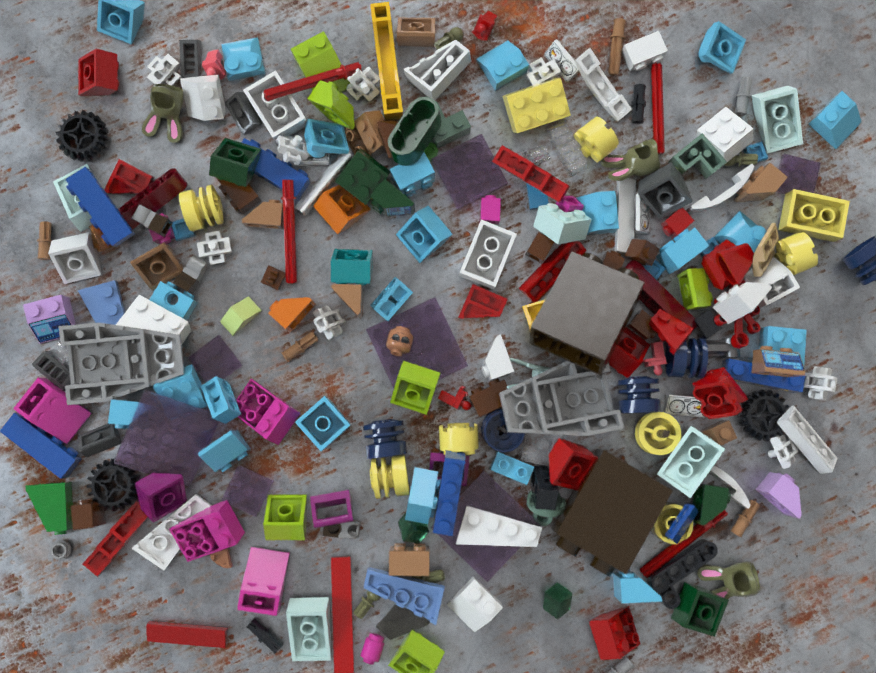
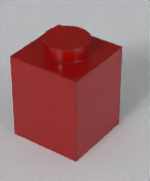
(677, 223)

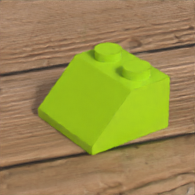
(333, 104)
(694, 289)
(414, 387)
(285, 517)
(416, 655)

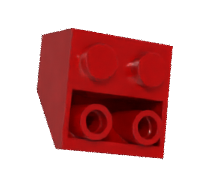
(614, 633)

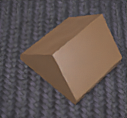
(416, 32)
(157, 265)
(352, 296)

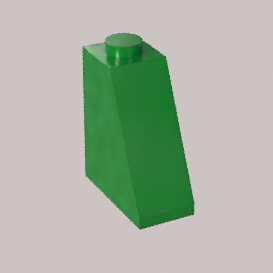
(53, 505)

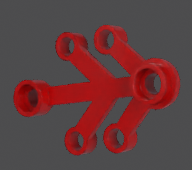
(739, 338)

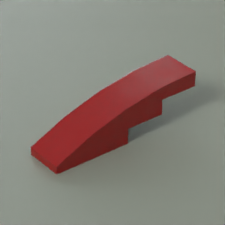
(531, 174)
(116, 539)

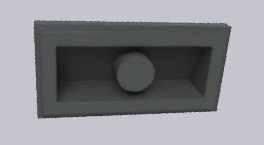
(243, 112)
(98, 440)

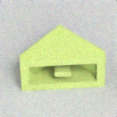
(240, 315)

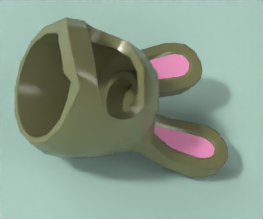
(165, 103)
(638, 161)
(739, 579)

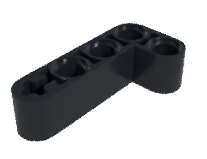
(684, 570)

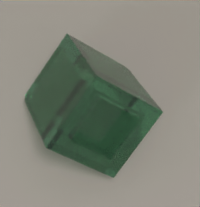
(412, 531)
(557, 600)

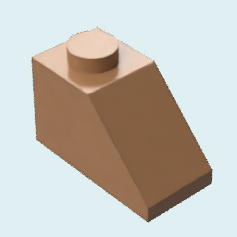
(266, 216)
(720, 432)

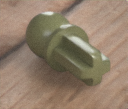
(455, 34)
(743, 159)
(434, 576)
(365, 605)

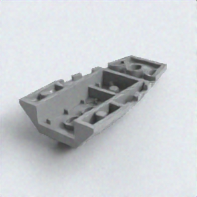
(117, 360)
(561, 403)

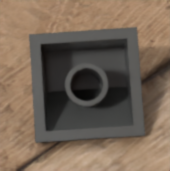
(664, 191)

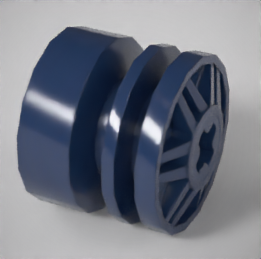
(865, 258)
(689, 357)
(639, 395)
(384, 439)
(500, 442)

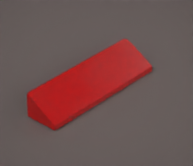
(546, 274)
(186, 634)

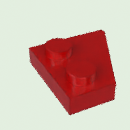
(127, 179)
(482, 304)
(670, 329)

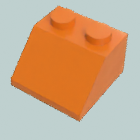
(340, 208)
(291, 311)

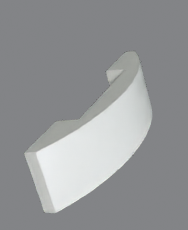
(600, 85)
(739, 180)
(736, 491)

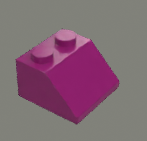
(160, 494)

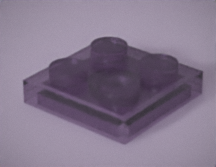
(801, 174)
(215, 360)
(247, 490)

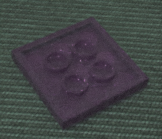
(469, 171)

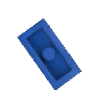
(681, 523)

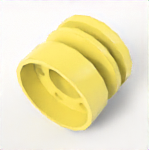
(196, 209)
(389, 476)

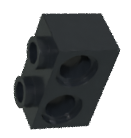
(543, 491)

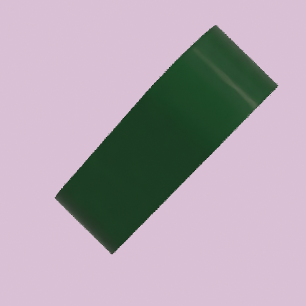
(414, 131)

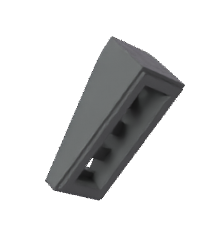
(183, 57)
(38, 364)

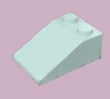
(778, 118)
(70, 203)
(691, 461)
(309, 628)

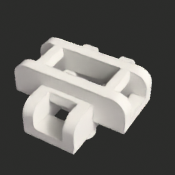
(543, 70)
(164, 71)
(365, 86)
(294, 146)
(212, 247)
(325, 322)
(820, 383)
(783, 450)

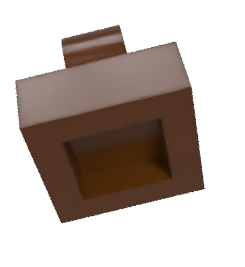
(273, 278)

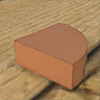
(222, 558)

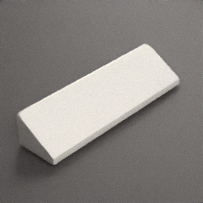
(323, 183)
(626, 214)
(807, 440)

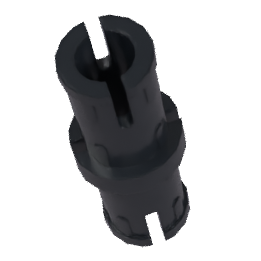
(638, 104)
(264, 635)

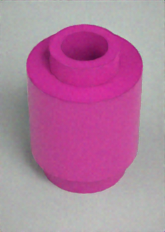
(372, 648)

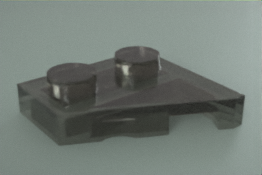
(400, 622)

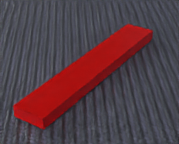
(342, 614)

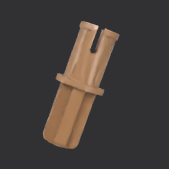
(44, 240)
(300, 346)
(745, 518)

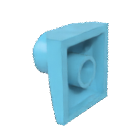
(721, 47)
(243, 59)
(324, 138)
(740, 231)

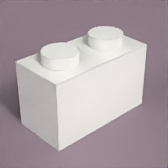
(644, 51)

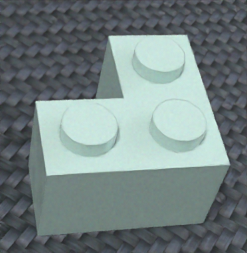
(561, 225)

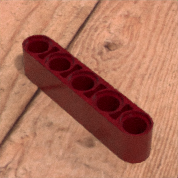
(154, 195)
(657, 297)

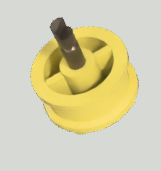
(657, 433)

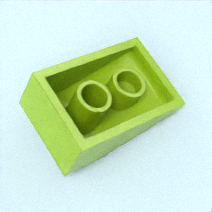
(318, 56)

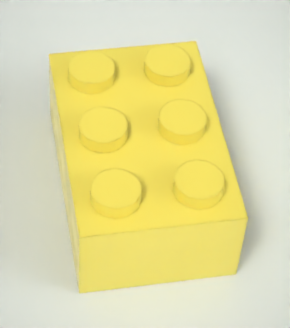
(536, 105)
(814, 214)

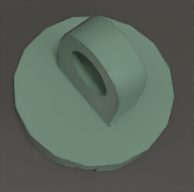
(559, 509)

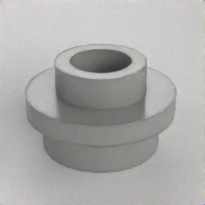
(55, 550)

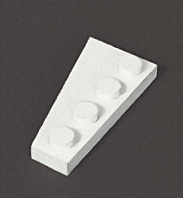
(488, 528)
(160, 544)

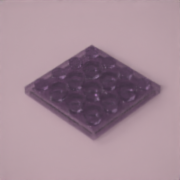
(431, 345)
(166, 437)
(490, 497)

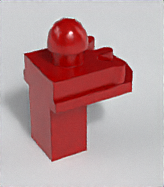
(484, 25)
(457, 401)

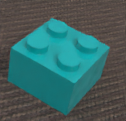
(352, 266)

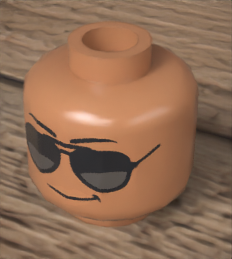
(399, 341)

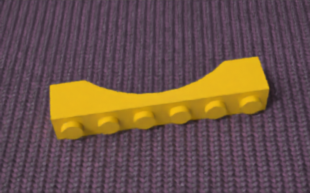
(386, 61)

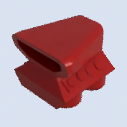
(728, 263)
(718, 394)

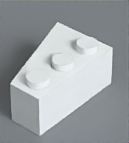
(439, 70)
(150, 316)

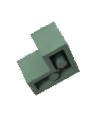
(451, 128)
(701, 155)

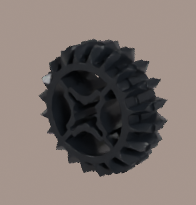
(68, 132)
(765, 432)
(108, 499)

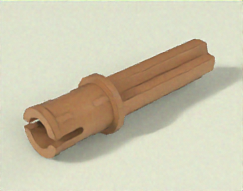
(616, 47)

